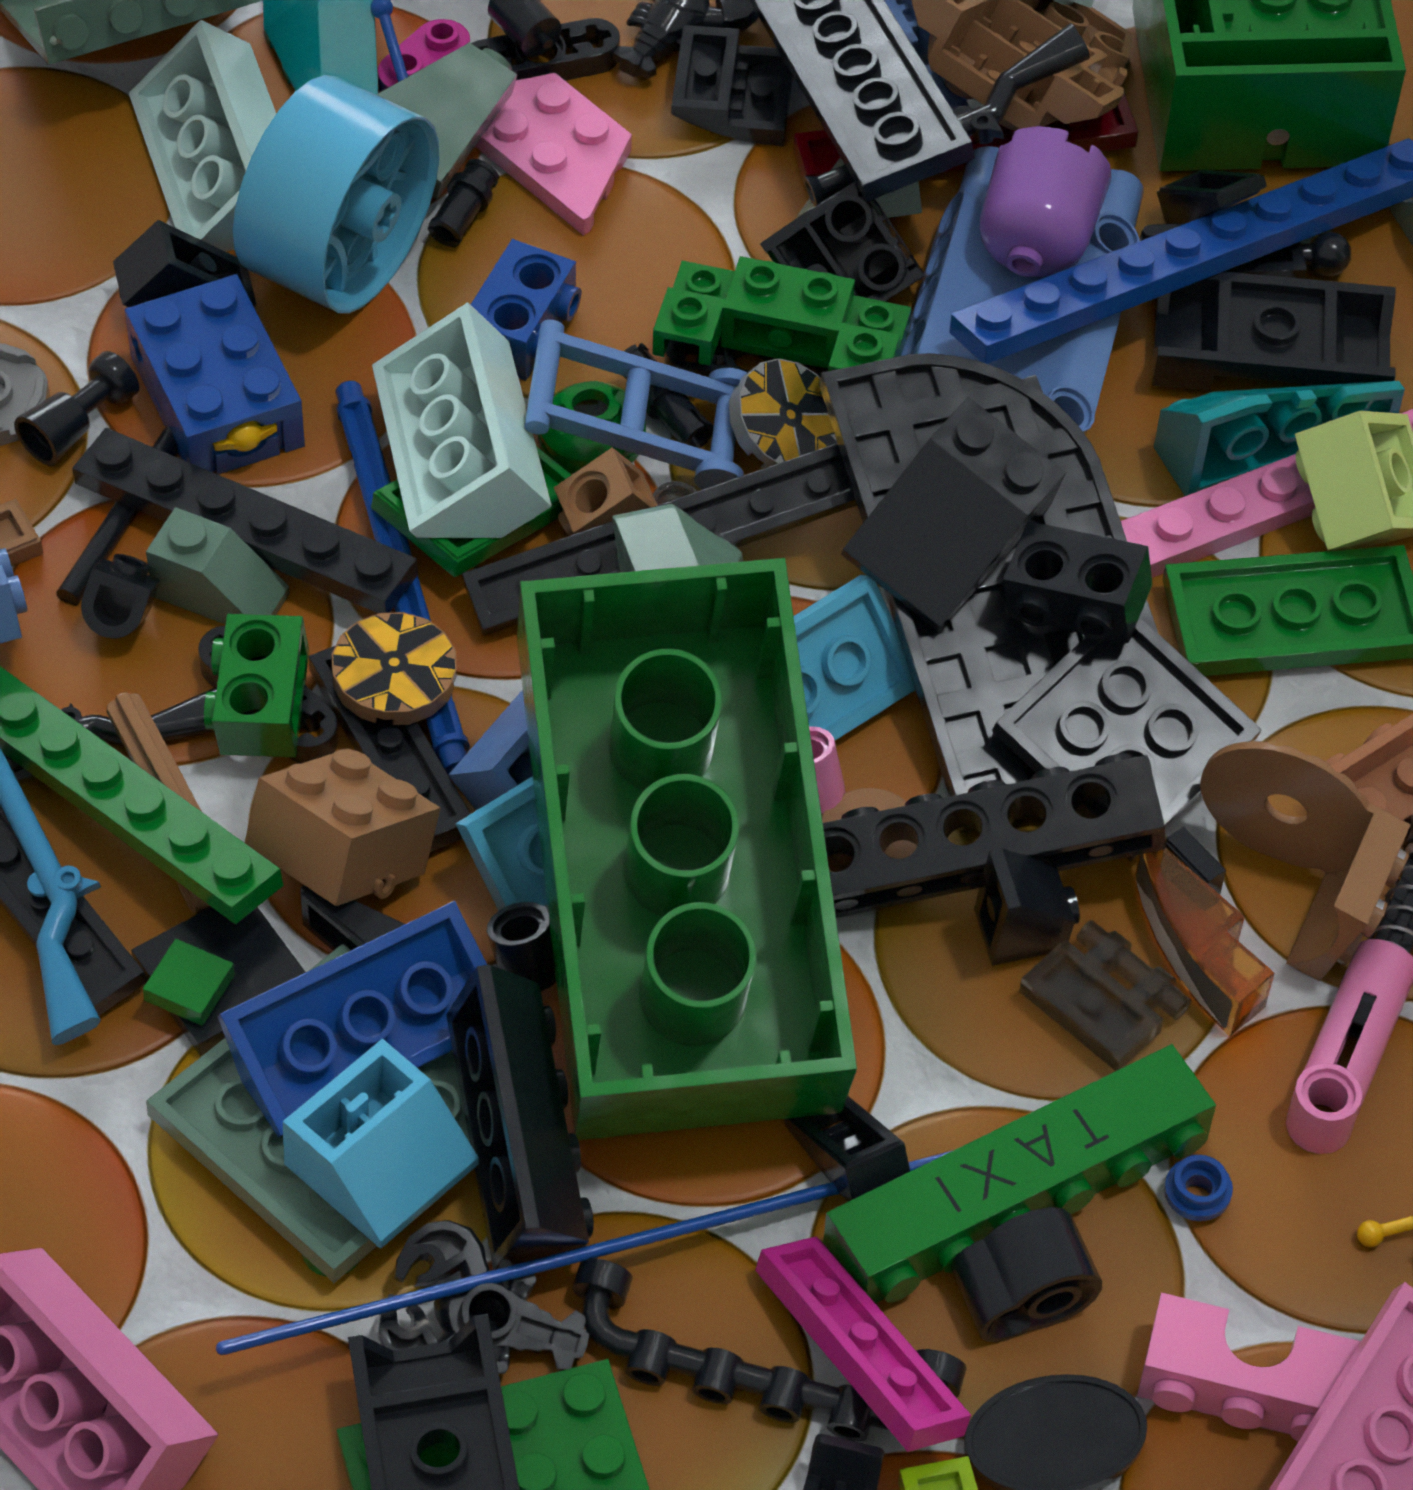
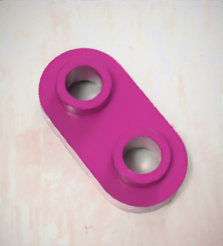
(423, 48)

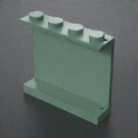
(79, 27)

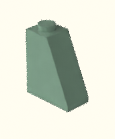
(460, 100)

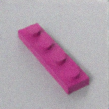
(863, 1344)

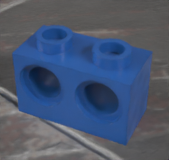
(525, 291)

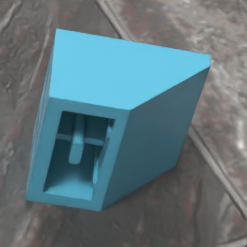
(378, 1144)

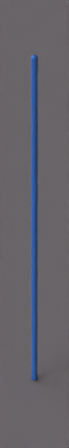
(534, 1266)

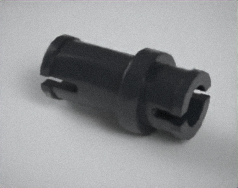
(467, 195)

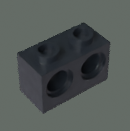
(1078, 582)

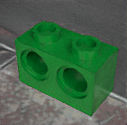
(267, 685)

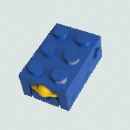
(215, 376)

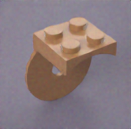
(1339, 835)

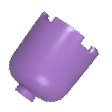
(1043, 202)

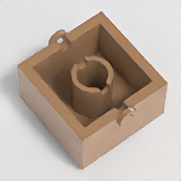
(342, 826)

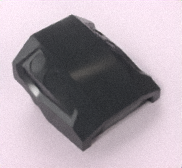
(848, 241)

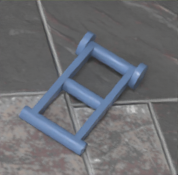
(709, 466)

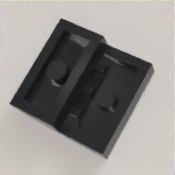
(731, 86)

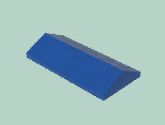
(328, 1017)

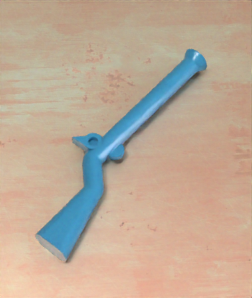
(66, 1000)

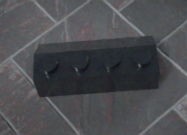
(517, 1118)

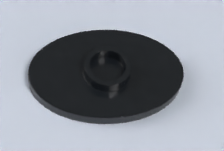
(1056, 1434)

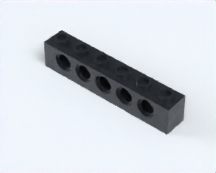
(942, 868)

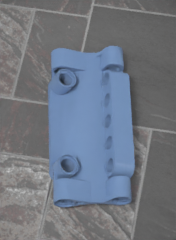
(965, 274)

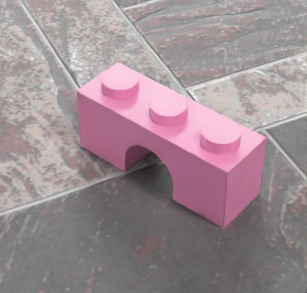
(1196, 1371)

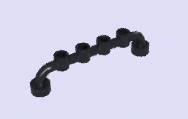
(722, 1372)

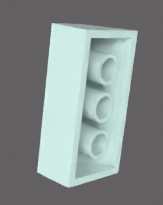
(201, 125)
(460, 431)

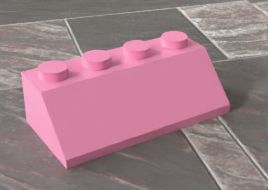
(81, 1396)

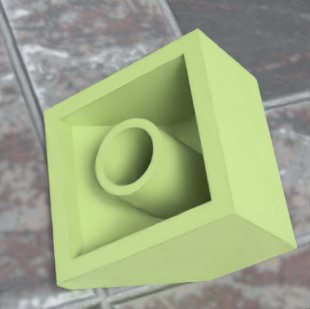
(1359, 478)

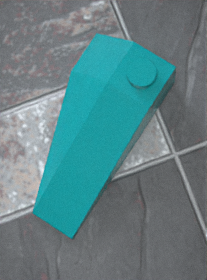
(323, 39)
(1244, 430)

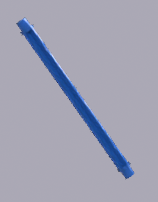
(372, 474)

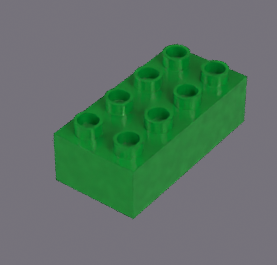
(683, 849)

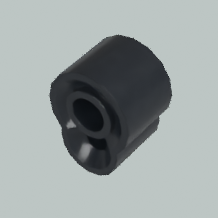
(1026, 1275)

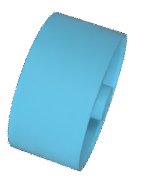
(335, 193)

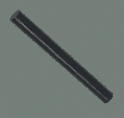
(106, 536)

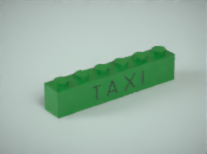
(1040, 1161)

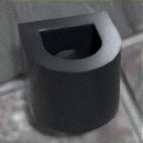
(118, 596)

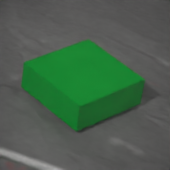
(188, 982)

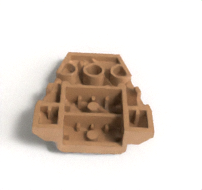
(983, 38)

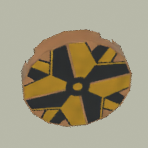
(394, 668)

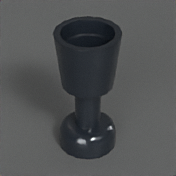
(63, 419)

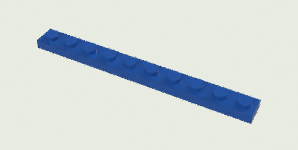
(1185, 254)

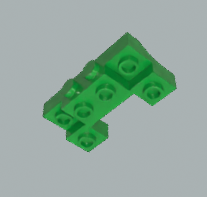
(779, 315)

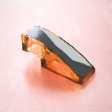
(1201, 941)

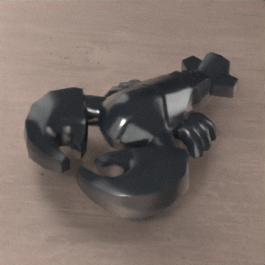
(663, 25)
(512, 1319)

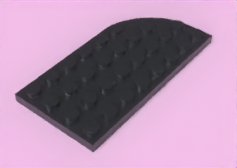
(981, 655)

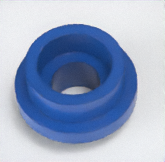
(1204, 1173)

